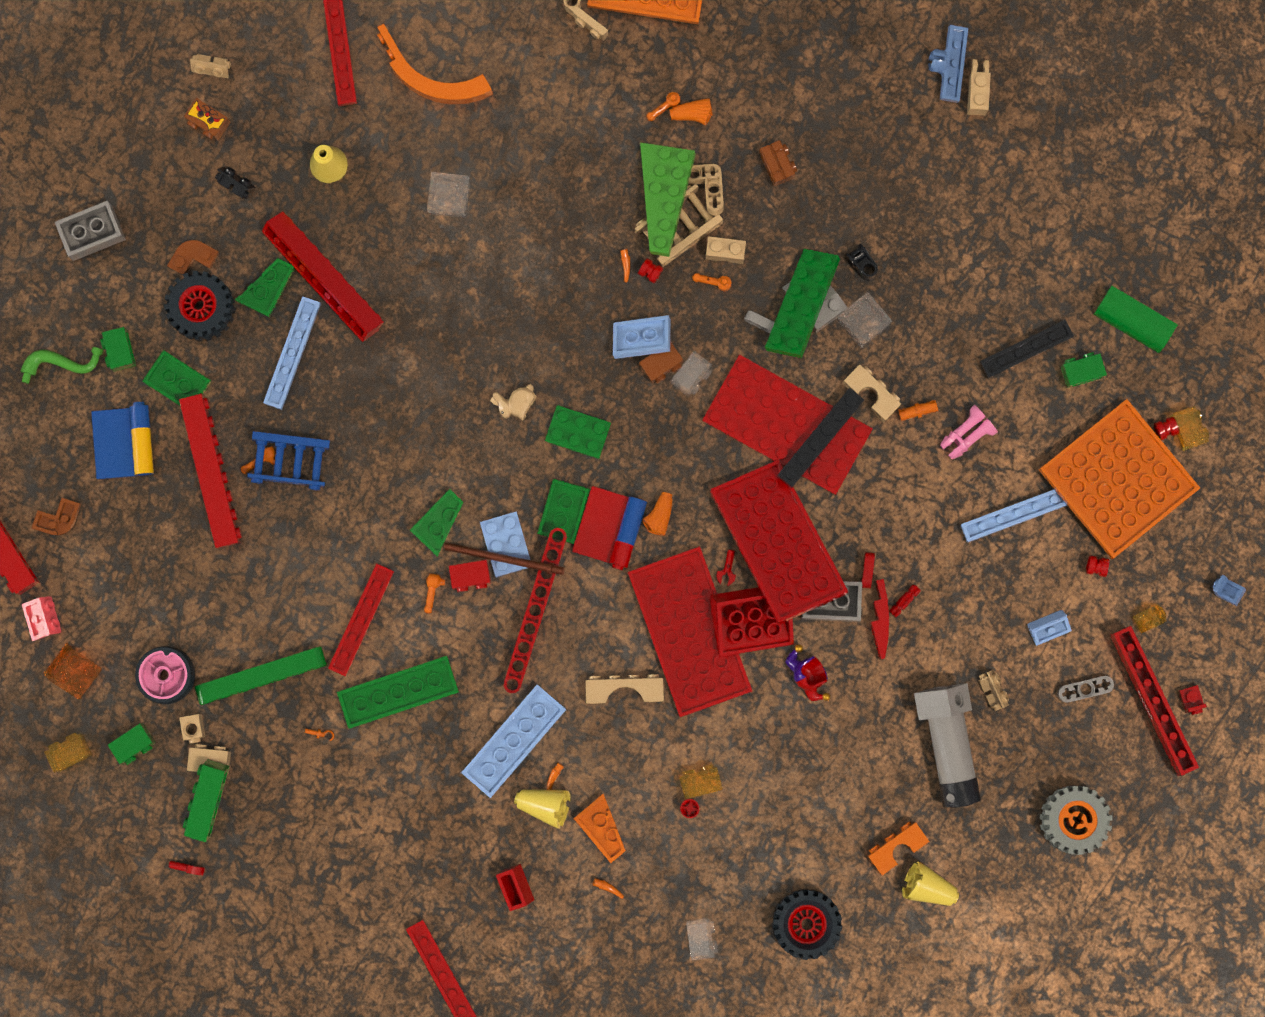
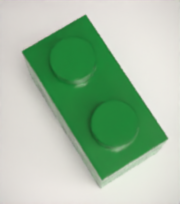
(118, 349)
(1083, 370)
(131, 744)

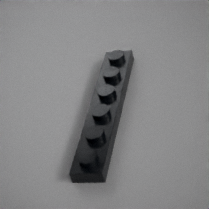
(820, 438)

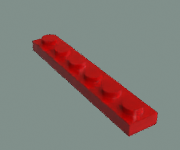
(340, 52)
(361, 620)
(440, 970)

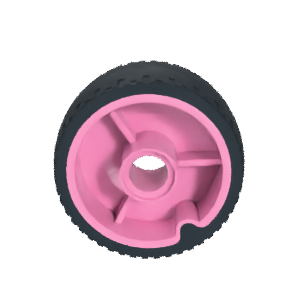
(180, 678)

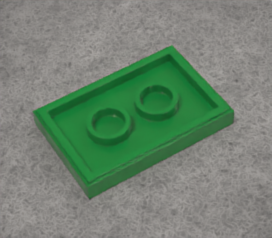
(175, 378)
(563, 510)

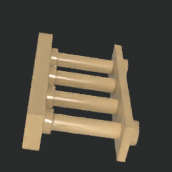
(696, 233)

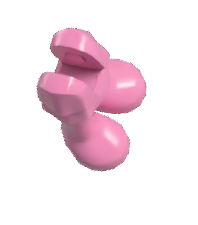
(975, 417)

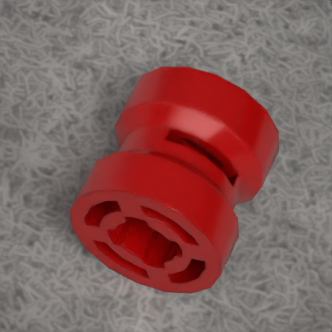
(650, 270)
(1166, 428)
(1097, 566)
(691, 806)

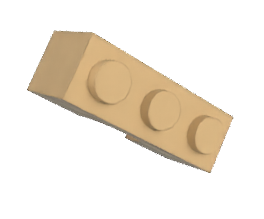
(862, 380)

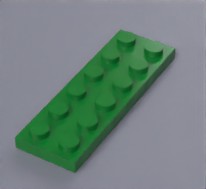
(802, 303)
(398, 692)

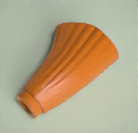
(697, 111)
(658, 519)

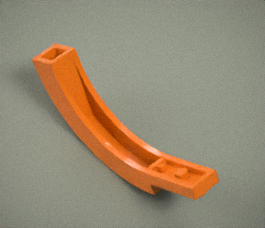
(440, 92)

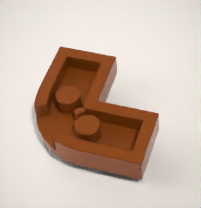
(191, 251)
(58, 524)

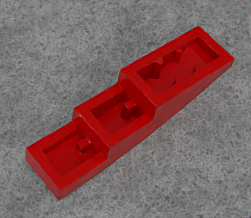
(880, 627)

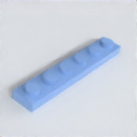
(292, 353)
(1012, 515)

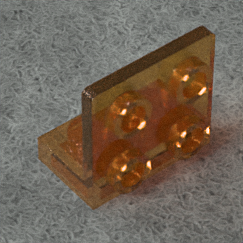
(72, 671)

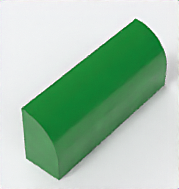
(1135, 319)

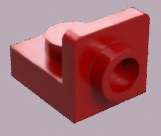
(1192, 700)

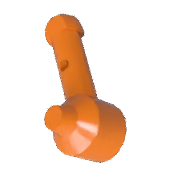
(672, 100)
(724, 283)
(269, 456)
(433, 582)

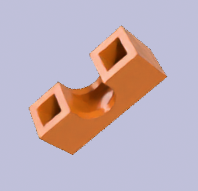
(882, 855)

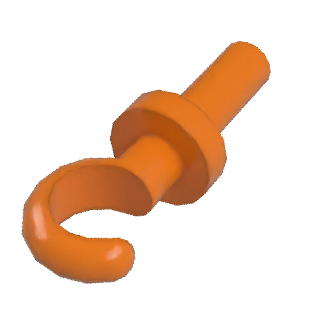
(318, 733)

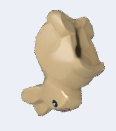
(517, 404)

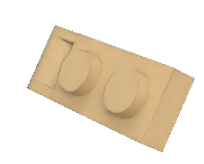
(583, 19)

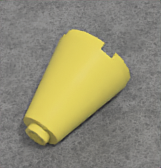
(328, 164)
(545, 805)
(928, 886)

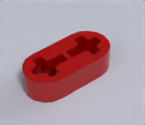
(867, 571)

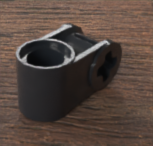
(859, 260)

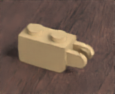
(979, 90)

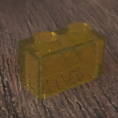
(1190, 428)
(68, 752)
(701, 782)

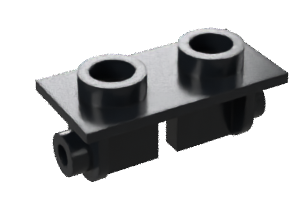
(241, 184)

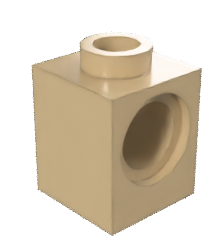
(186, 721)

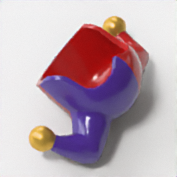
(808, 674)

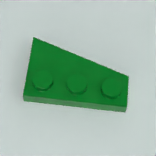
(437, 522)

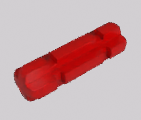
(904, 601)

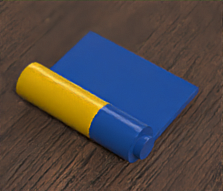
(122, 442)

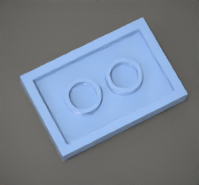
(641, 337)
(505, 537)

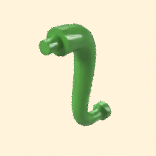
(36, 358)

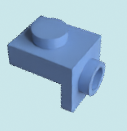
(1228, 590)

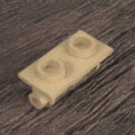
(202, 65)
(992, 683)

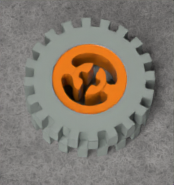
(1057, 809)

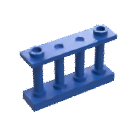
(300, 444)

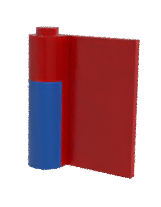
(609, 527)

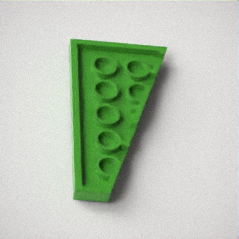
(665, 185)

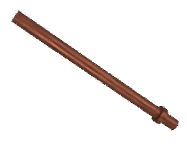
(549, 568)

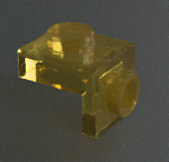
(1150, 618)

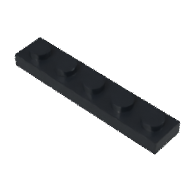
(1026, 349)

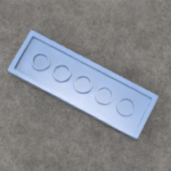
(513, 741)

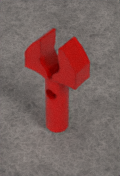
(727, 569)
(191, 869)

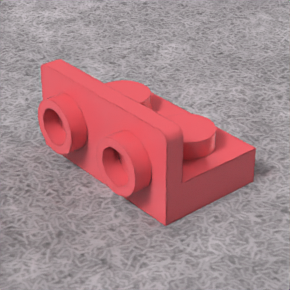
(41, 618)

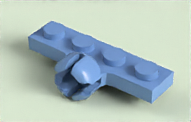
(950, 63)

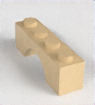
(649, 688)

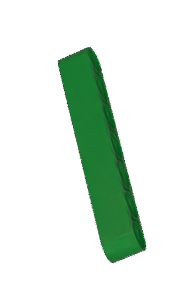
(260, 675)

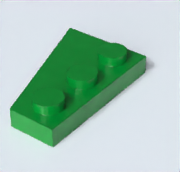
(267, 289)

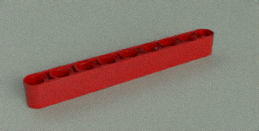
(529, 618)

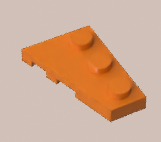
(601, 829)

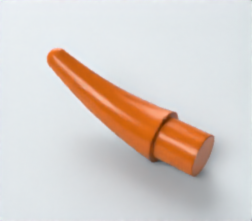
(626, 264)
(555, 772)
(602, 884)

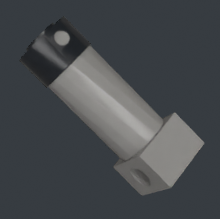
(945, 714)

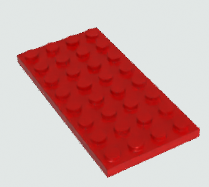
(779, 418)
(778, 542)
(680, 622)

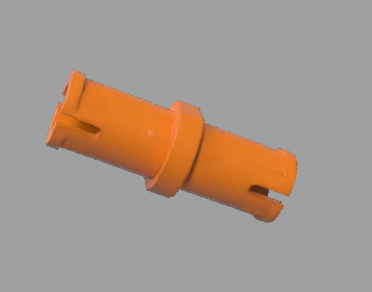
(918, 410)

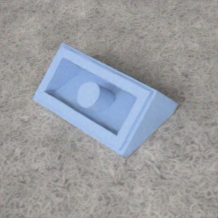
(1049, 627)

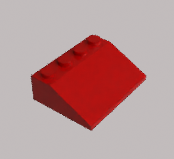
(746, 623)

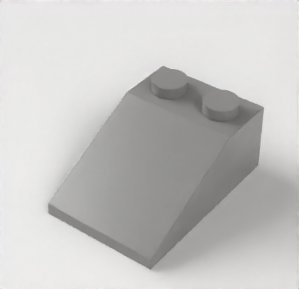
(830, 310)

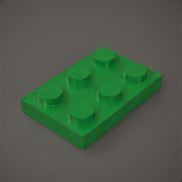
(578, 432)

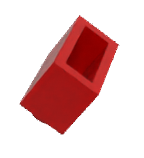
(470, 575)
(515, 887)

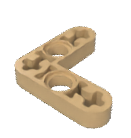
(709, 182)

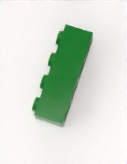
(206, 800)

